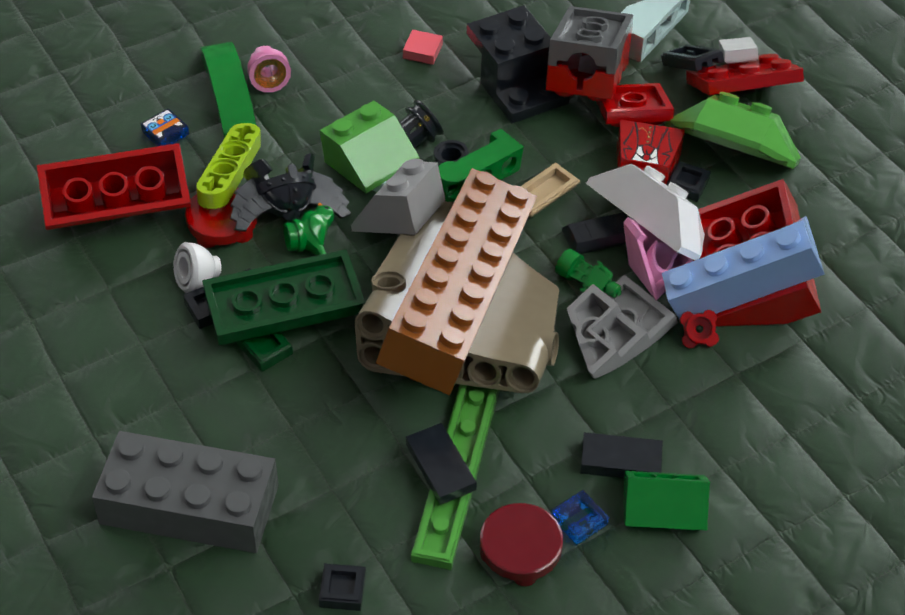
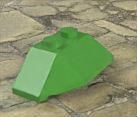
(739, 127)

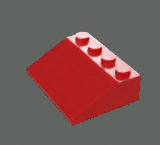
(744, 219)

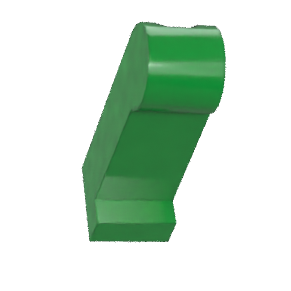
(491, 158)

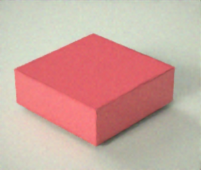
(422, 47)

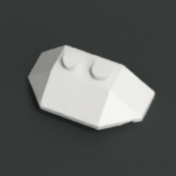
(654, 206)

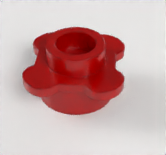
(707, 321)

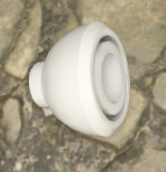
(193, 265)

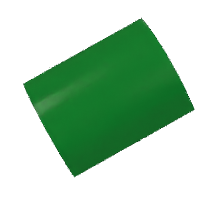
(666, 500)

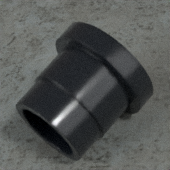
(450, 151)

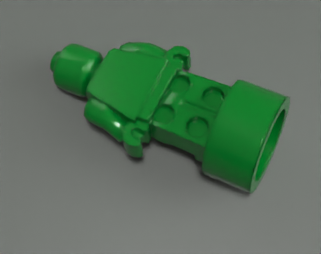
(572, 266)

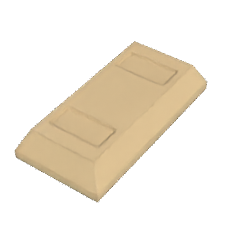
(550, 186)

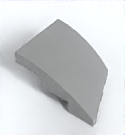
(619, 327)

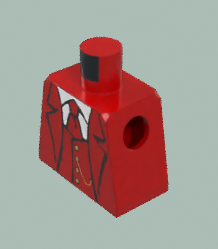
(649, 145)

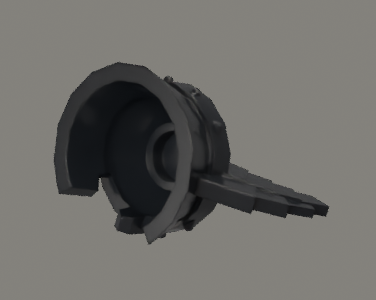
(284, 194)

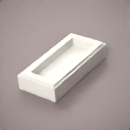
(739, 50)

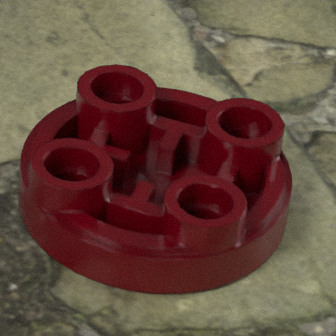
(521, 542)

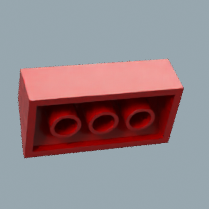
(113, 186)

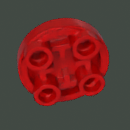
(214, 225)

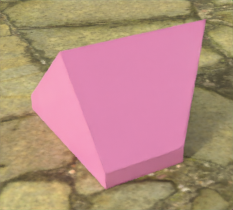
(650, 257)

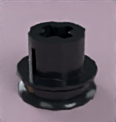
(425, 122)

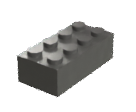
(186, 491)

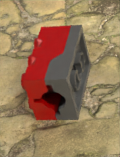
(589, 53)

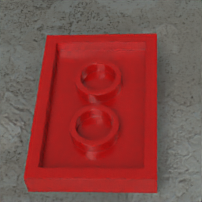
(745, 75)

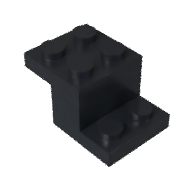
(515, 63)

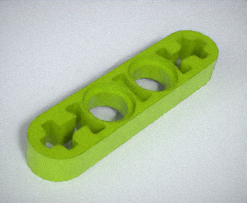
(227, 166)

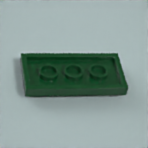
(283, 296)

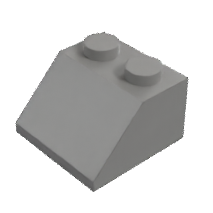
(404, 200)

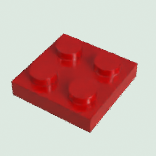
(637, 103)

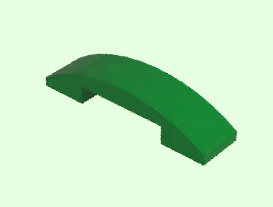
(228, 85)

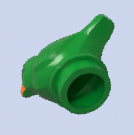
(309, 231)

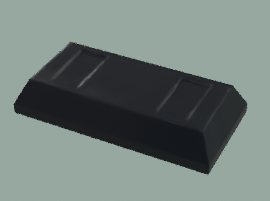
(596, 233)

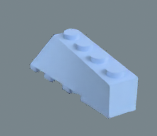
(745, 271)

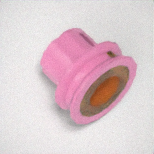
(271, 77)

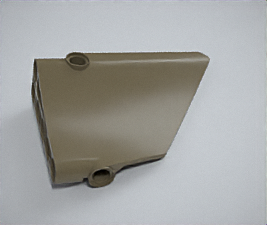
(514, 337)

